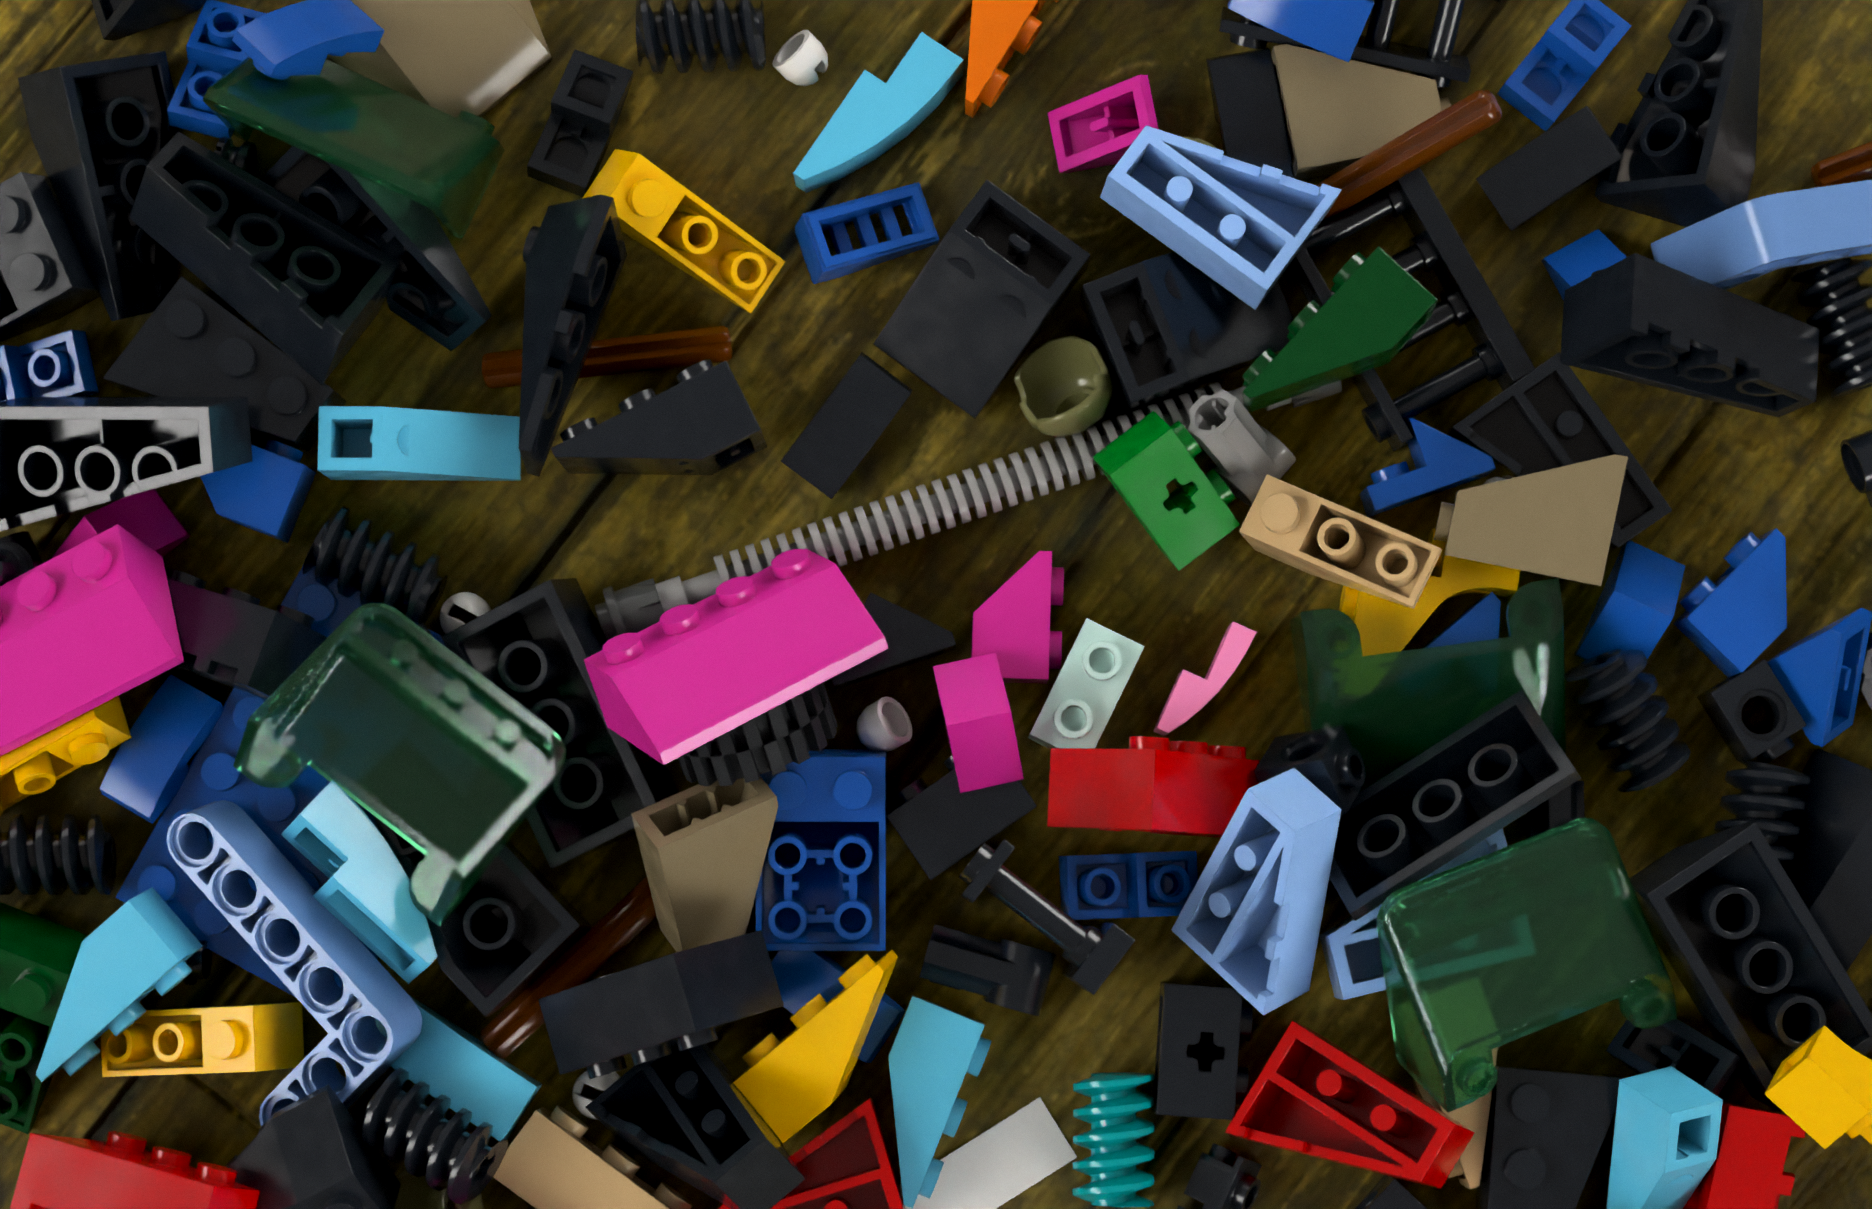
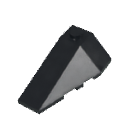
(430, 283)
(567, 287)

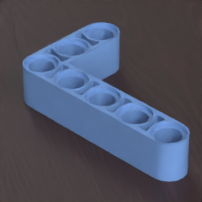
(1773, 234)
(301, 965)

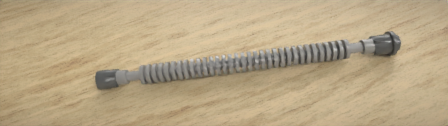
(643, 603)

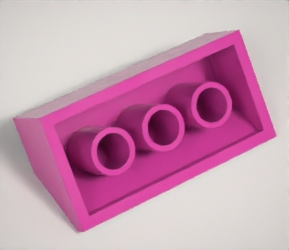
(82, 633)
(732, 655)

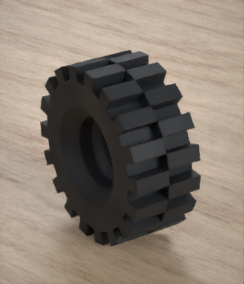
(765, 742)

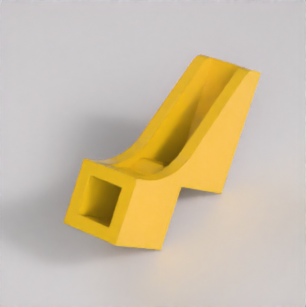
(1390, 626)
(1825, 1089)

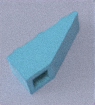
(416, 444)
(114, 970)
(926, 1073)
(1661, 1140)

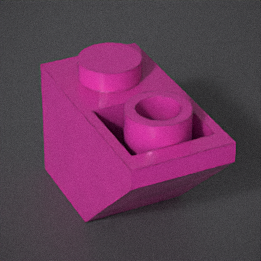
(1018, 622)

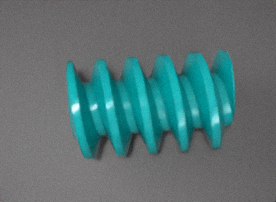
(1114, 1139)

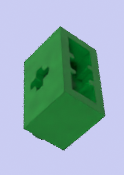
(1146, 461)

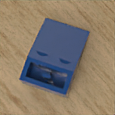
(826, 855)

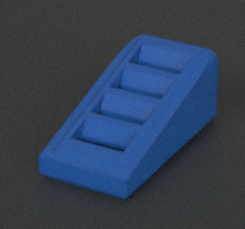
(825, 267)

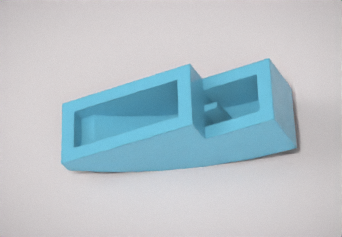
(880, 113)
(365, 881)
(466, 1073)

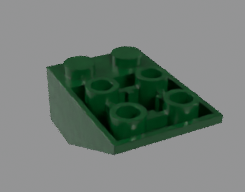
(1356, 330)
(33, 978)

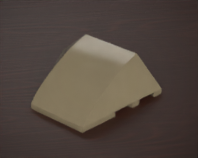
(452, 51)

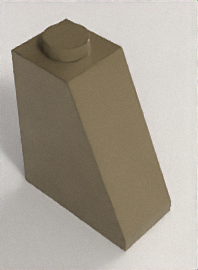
(1345, 108)
(1540, 521)
(706, 858)

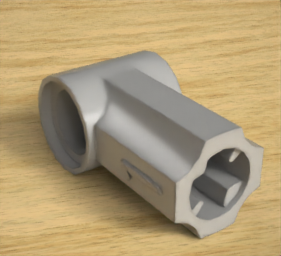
(1237, 444)

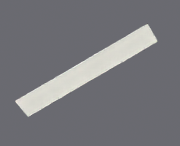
(1000, 1162)

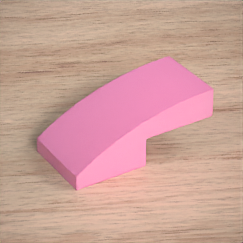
(1193, 692)

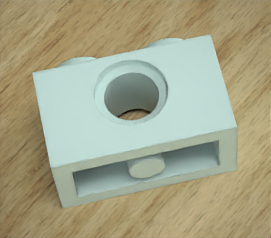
(1086, 688)

